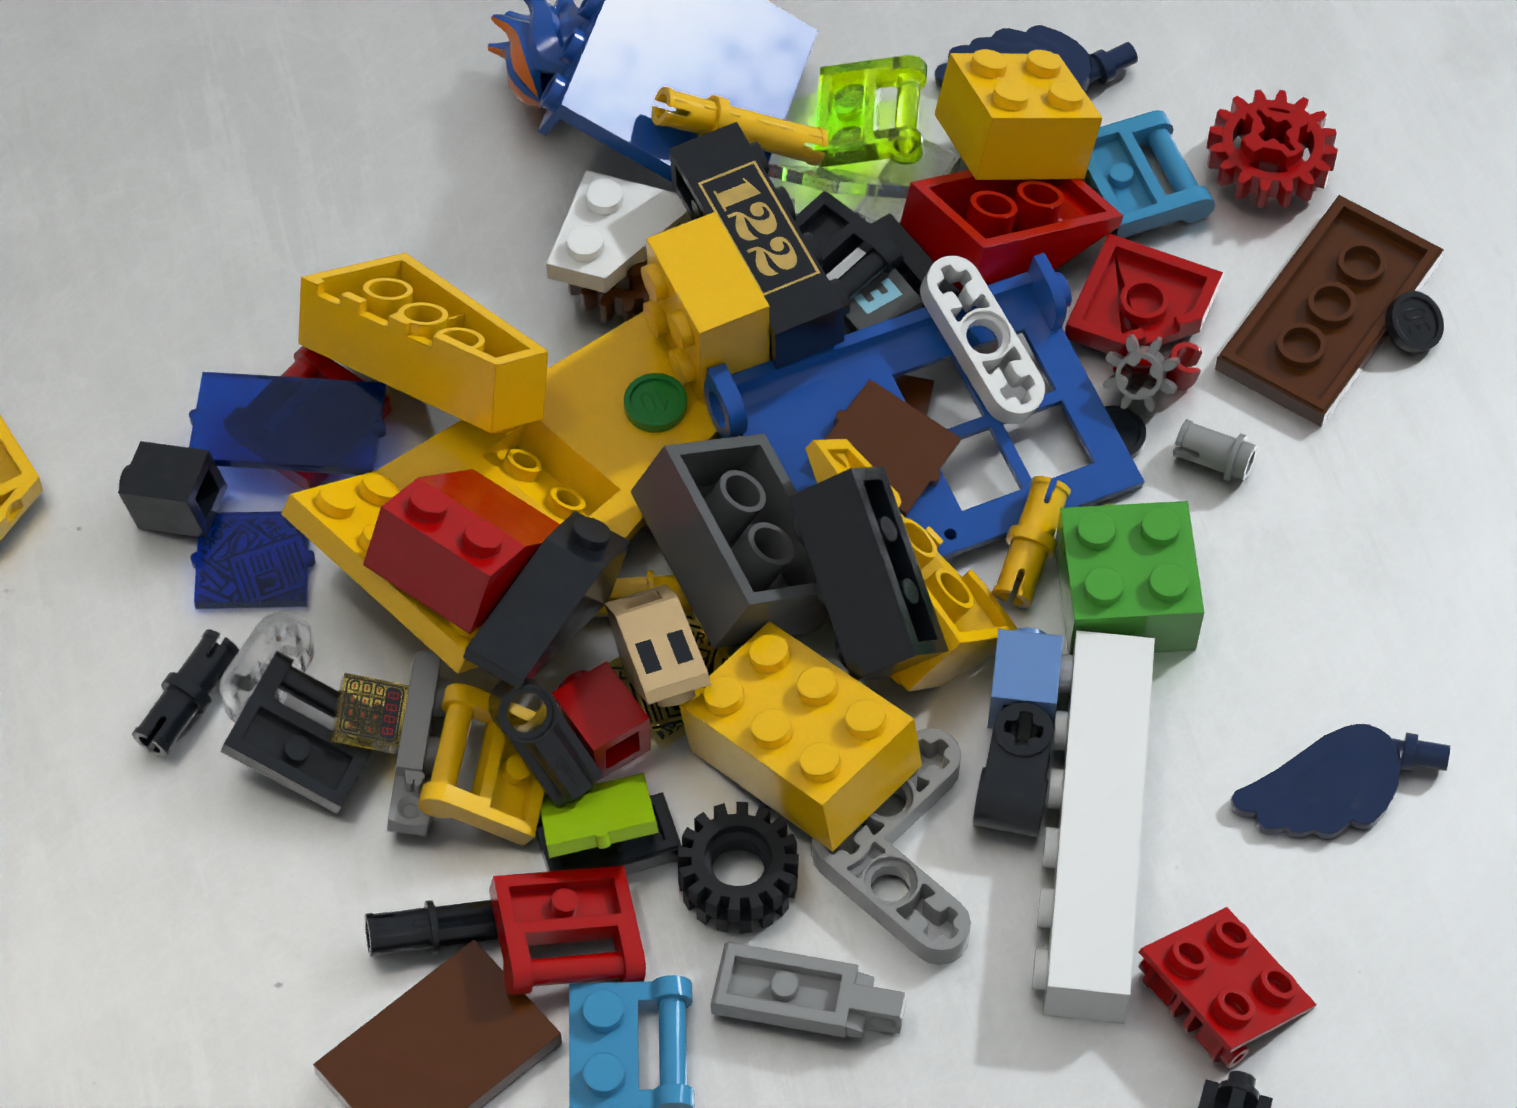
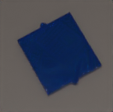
(252, 562)

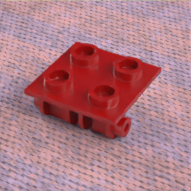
(1225, 982)

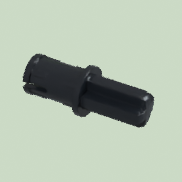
(429, 927)

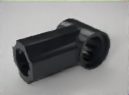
(546, 744)

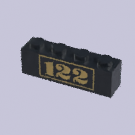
(731, 178)

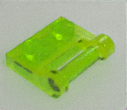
(851, 110)

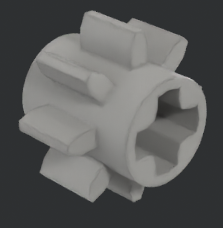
(1124, 374)

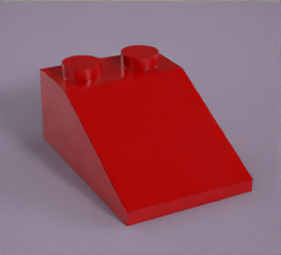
(1005, 221)
(456, 543)

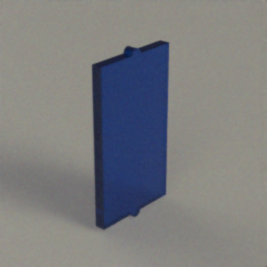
(289, 422)

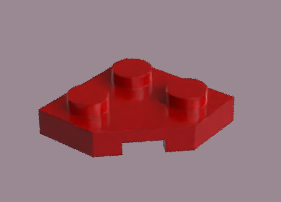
(1141, 295)

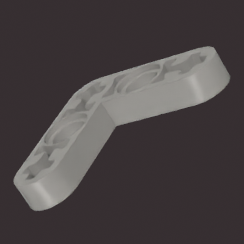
(876, 857)

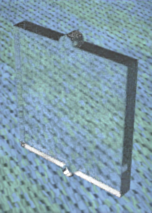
(838, 181)

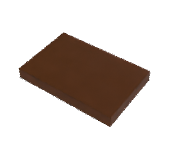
(441, 1042)

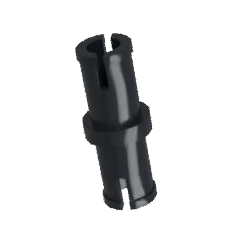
(185, 693)

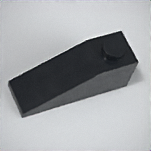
(550, 600)

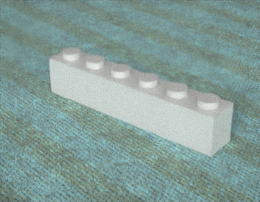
(1098, 828)

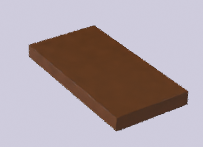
(1327, 310)

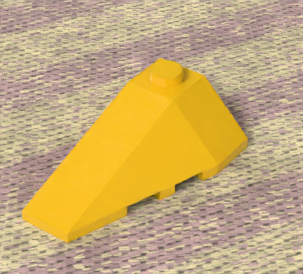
(962, 604)

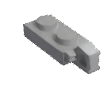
(417, 746)
(803, 993)

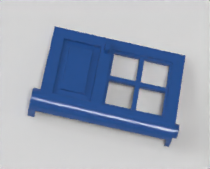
(803, 397)

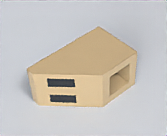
(657, 646)

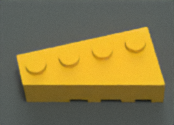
(424, 340)

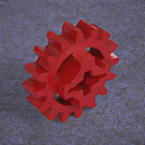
(1271, 148)

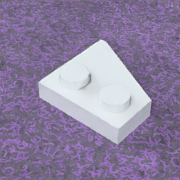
(609, 230)

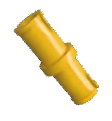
(1031, 542)

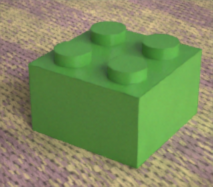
(1130, 573)

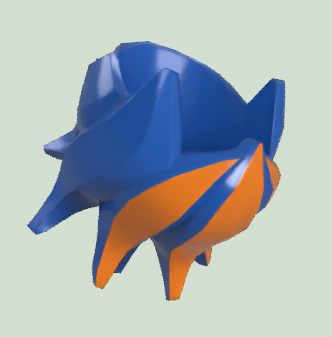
(535, 45)

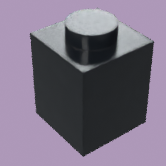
(172, 489)

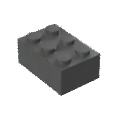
(731, 537)

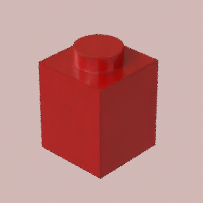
(604, 717)

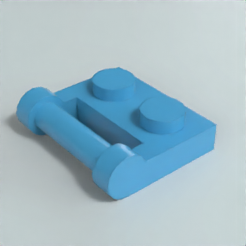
(1128, 183)
(607, 1043)

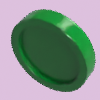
(655, 402)

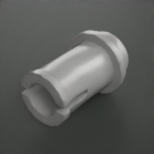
(1215, 450)

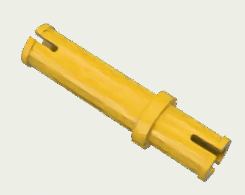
(709, 114)

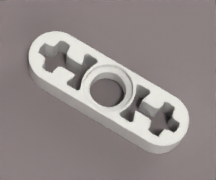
(976, 293)

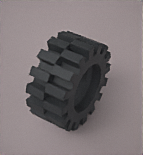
(738, 832)

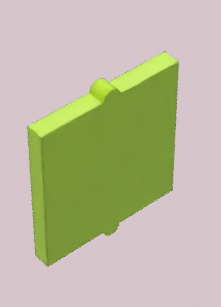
(599, 817)

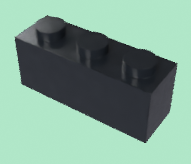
(867, 573)

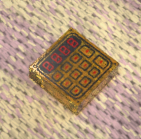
(370, 713)

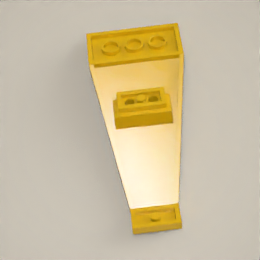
(572, 460)

